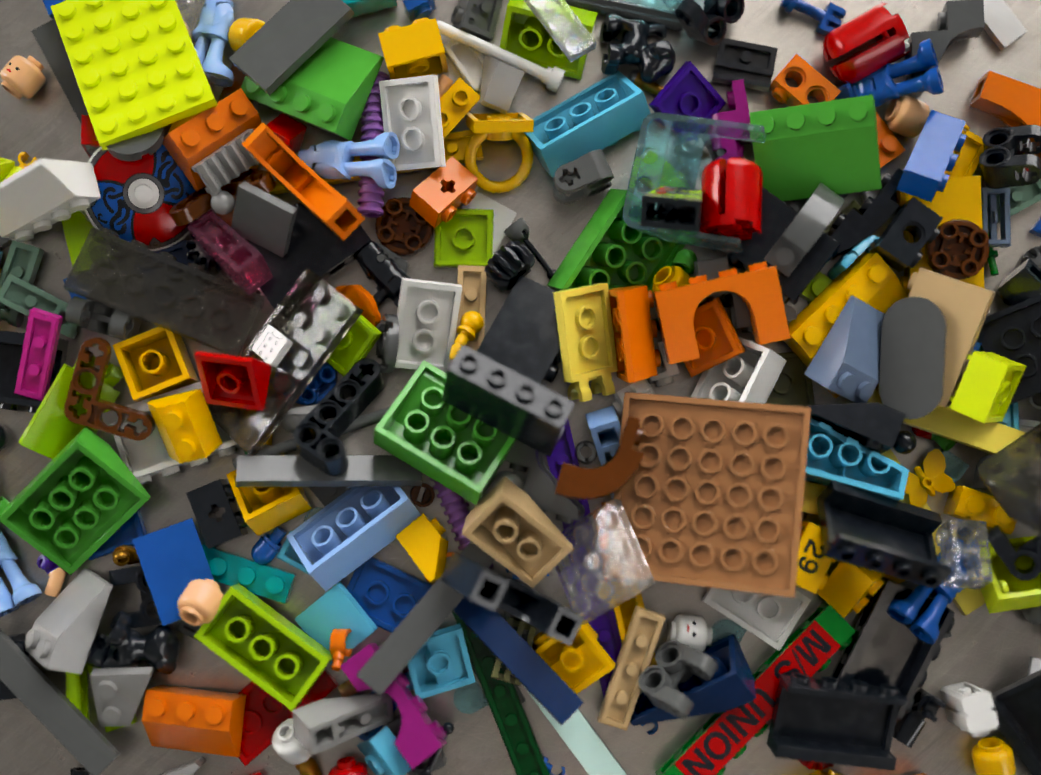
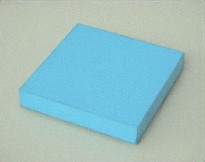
(336, 611)

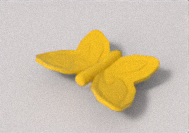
(928, 480)

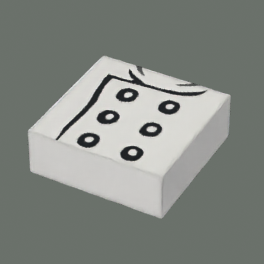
(272, 346)

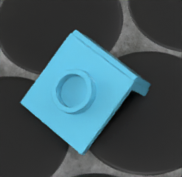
(383, 755)

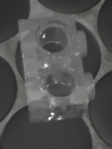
(972, 554)

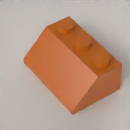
(209, 132)
(634, 333)
(194, 719)

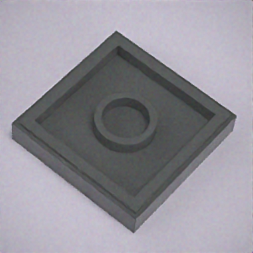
(263, 219)

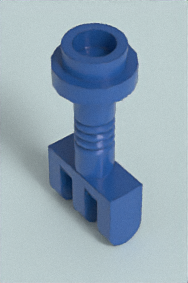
(826, 17)

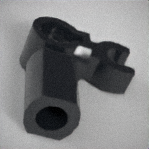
(912, 724)

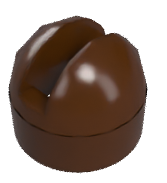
(427, 497)

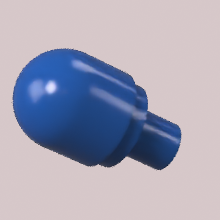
(268, 546)

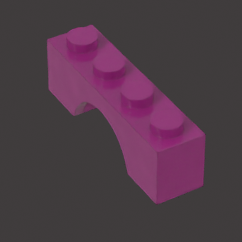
(418, 734)

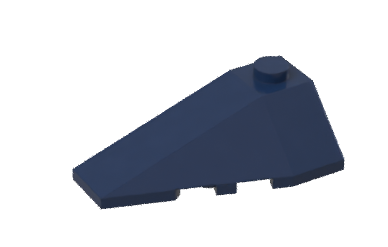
(728, 688)

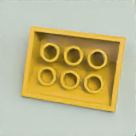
(866, 279)

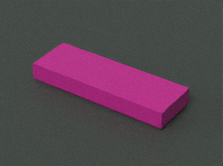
(38, 354)

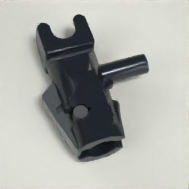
(385, 269)

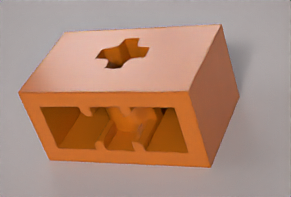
(443, 192)

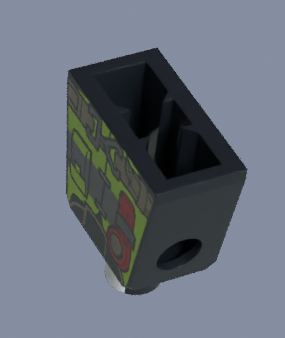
(675, 210)

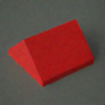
(233, 380)

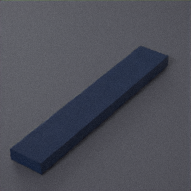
(519, 659)

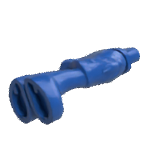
(884, 88)
(925, 626)

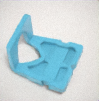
(848, 258)

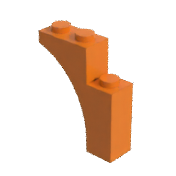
(1008, 100)
(303, 182)

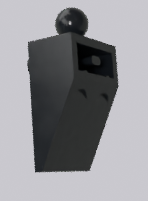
(869, 424)

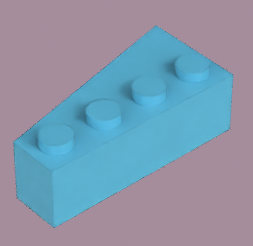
(845, 461)

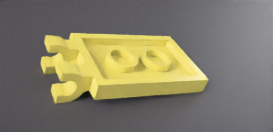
(586, 340)

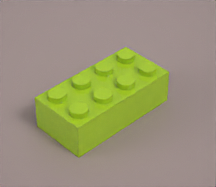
(265, 646)

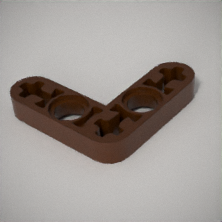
(200, 202)
(96, 406)

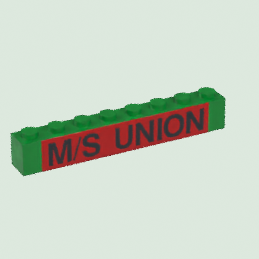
(727, 732)

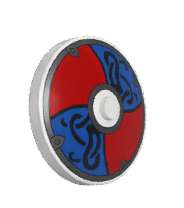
(139, 197)

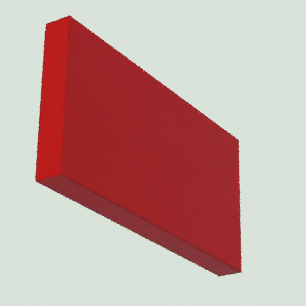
(266, 713)

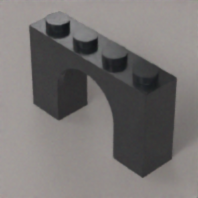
(500, 591)

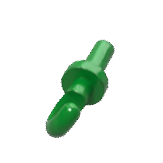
(992, 262)

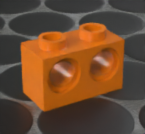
(809, 84)

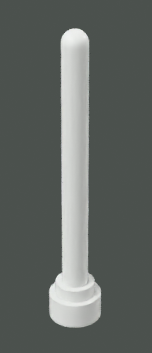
(551, 76)

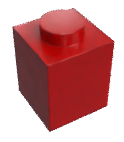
(288, 131)

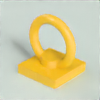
(499, 128)

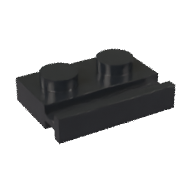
(745, 61)

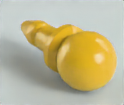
(471, 324)

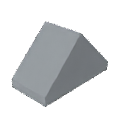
(499, 84)

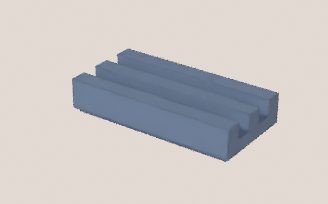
(1005, 225)

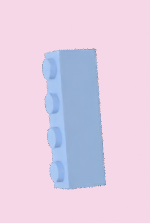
(351, 531)

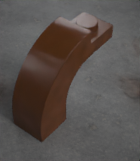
(598, 482)

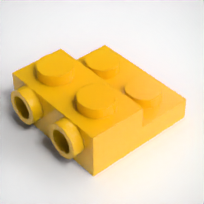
(575, 664)

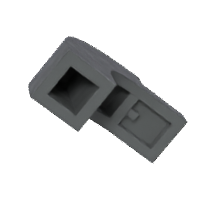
(804, 229)

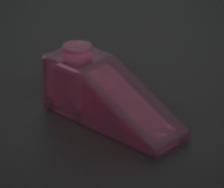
(231, 252)

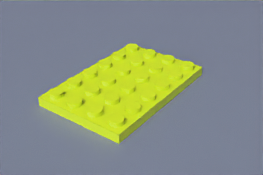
(132, 65)

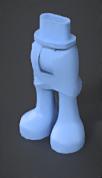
(214, 27)
(335, 159)
(23, 590)

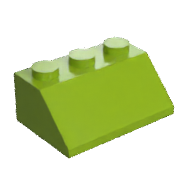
(530, 40)

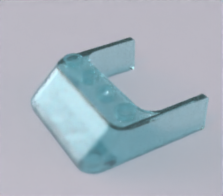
(671, 156)

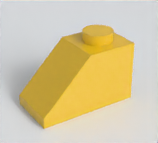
(426, 545)

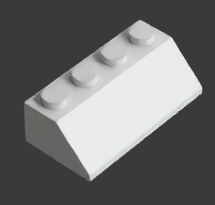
(44, 195)
(743, 377)

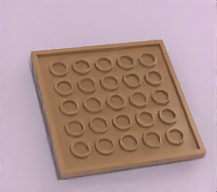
(718, 491)

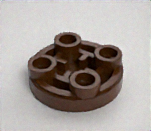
(403, 228)
(958, 249)

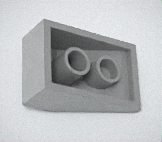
(69, 624)

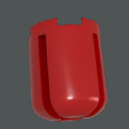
(888, 48)
(732, 198)

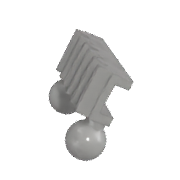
(222, 167)

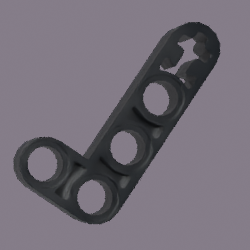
(364, 385)

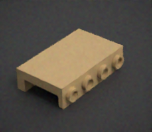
(965, 313)

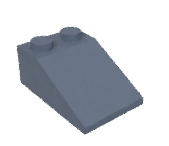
(850, 353)

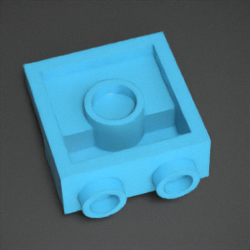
(440, 664)

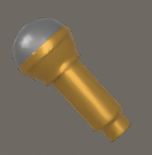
(653, 88)

